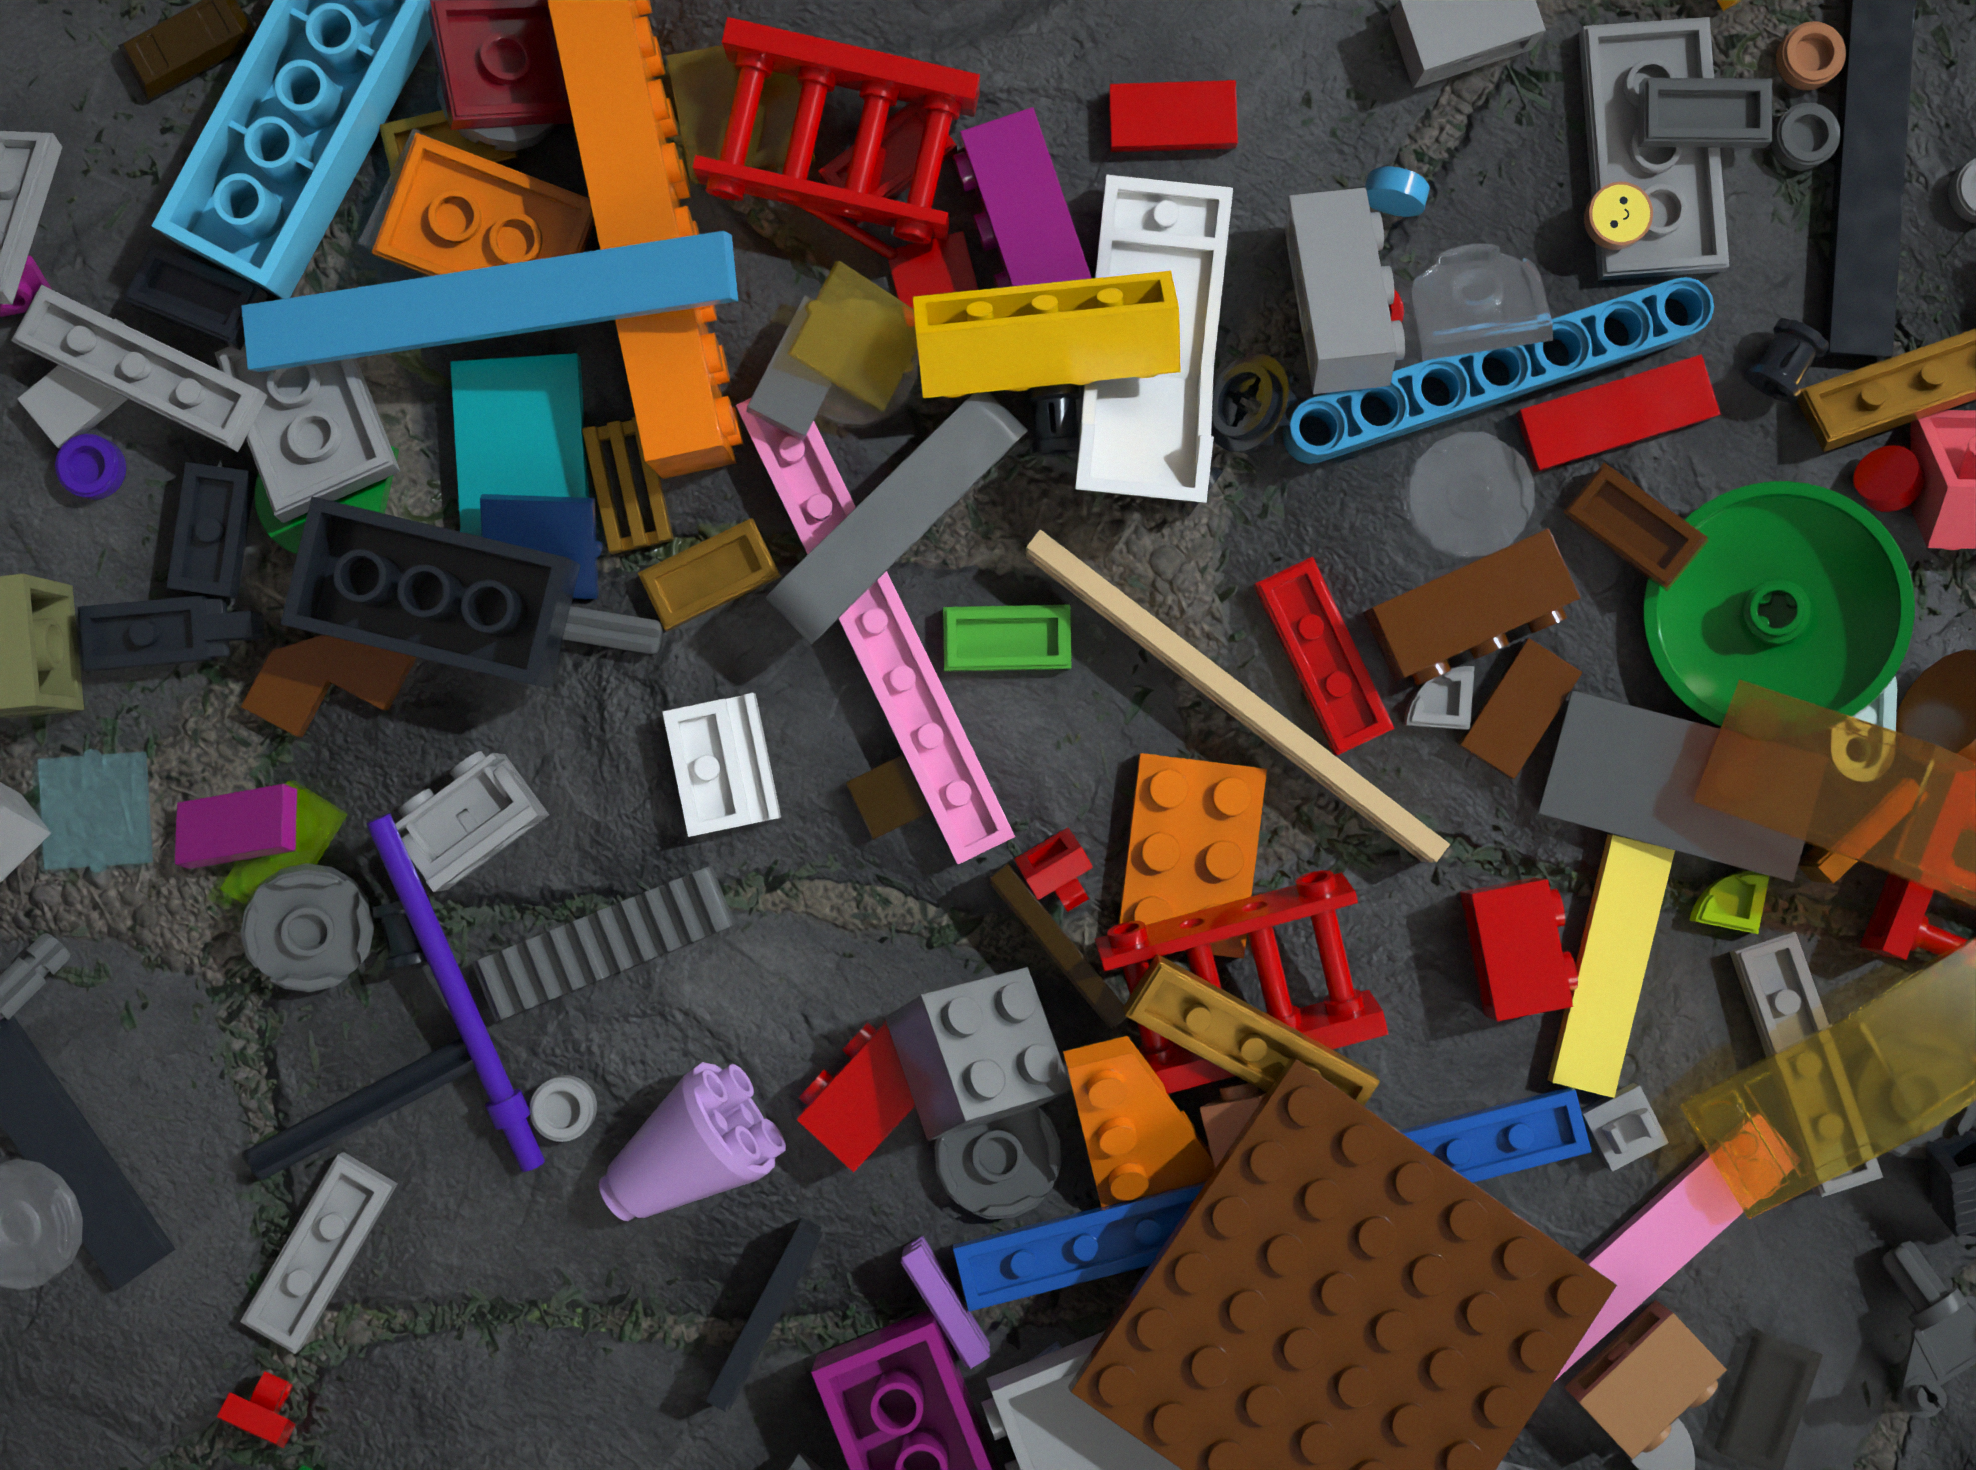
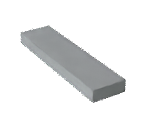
(139, 368)
(1786, 1011)

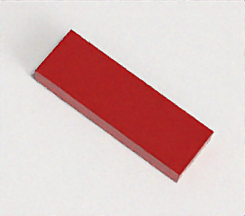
(1618, 413)
(1323, 656)

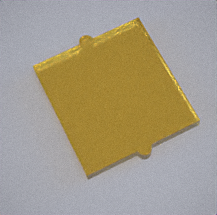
(857, 337)

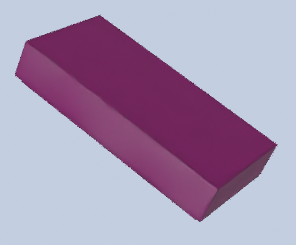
(236, 826)

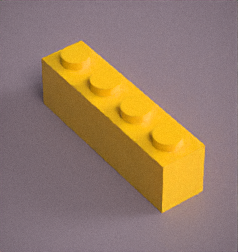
(1047, 334)

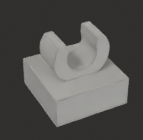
(1623, 1127)

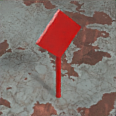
(917, 267)

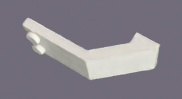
(1157, 430)

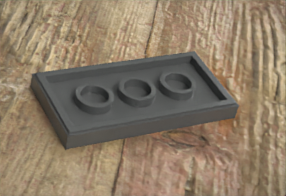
(1639, 779)

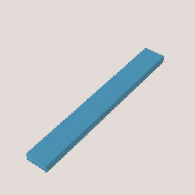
(491, 302)

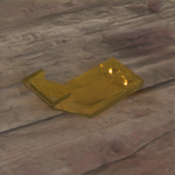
(1846, 1088)

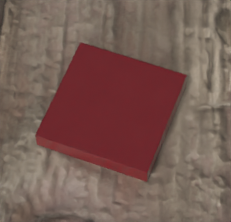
(498, 63)

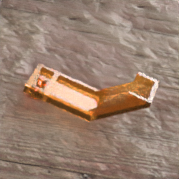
(1847, 789)

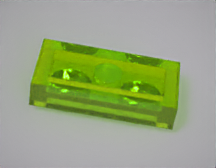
(315, 828)

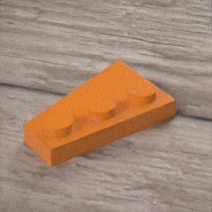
(1131, 1125)

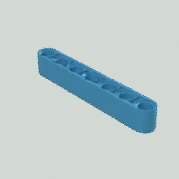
(1527, 365)

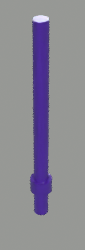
(506, 1105)

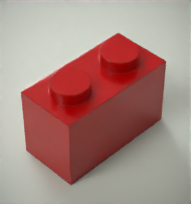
(1519, 948)
(861, 1100)

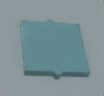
(95, 810)

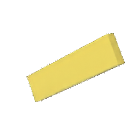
(1611, 965)

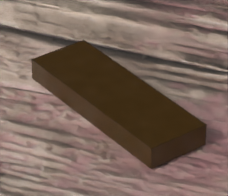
(1058, 945)

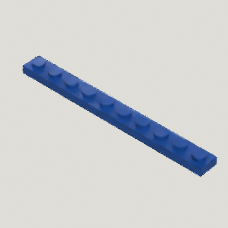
(1134, 1231)

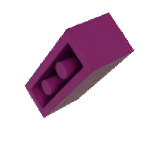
(1020, 202)

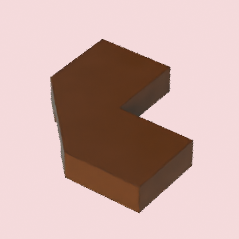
(300, 674)

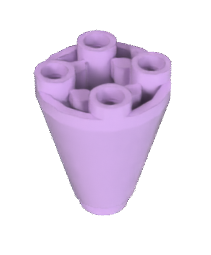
(693, 1146)

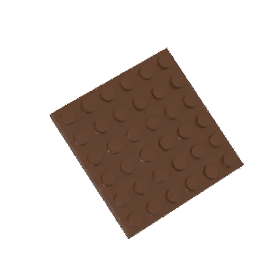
(1340, 1306)

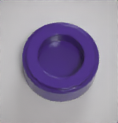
(90, 466)

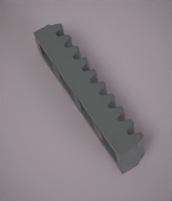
(603, 943)

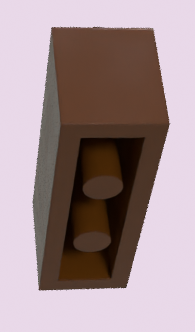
(1473, 608)

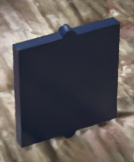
(548, 525)

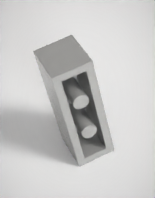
(1342, 290)

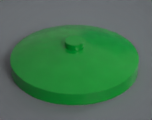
(1785, 596)

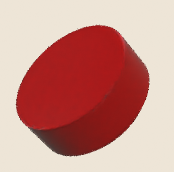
(1889, 478)

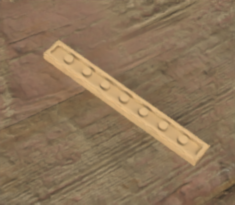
(1235, 698)

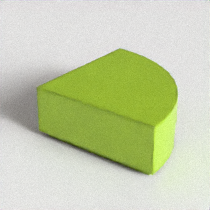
(1733, 901)

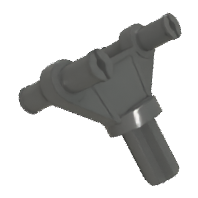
(1942, 1331)

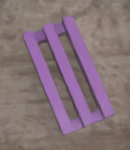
(945, 1302)

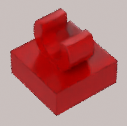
(1055, 868)
(261, 1413)

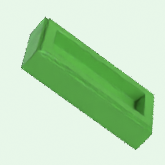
(1007, 638)

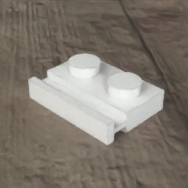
(721, 764)

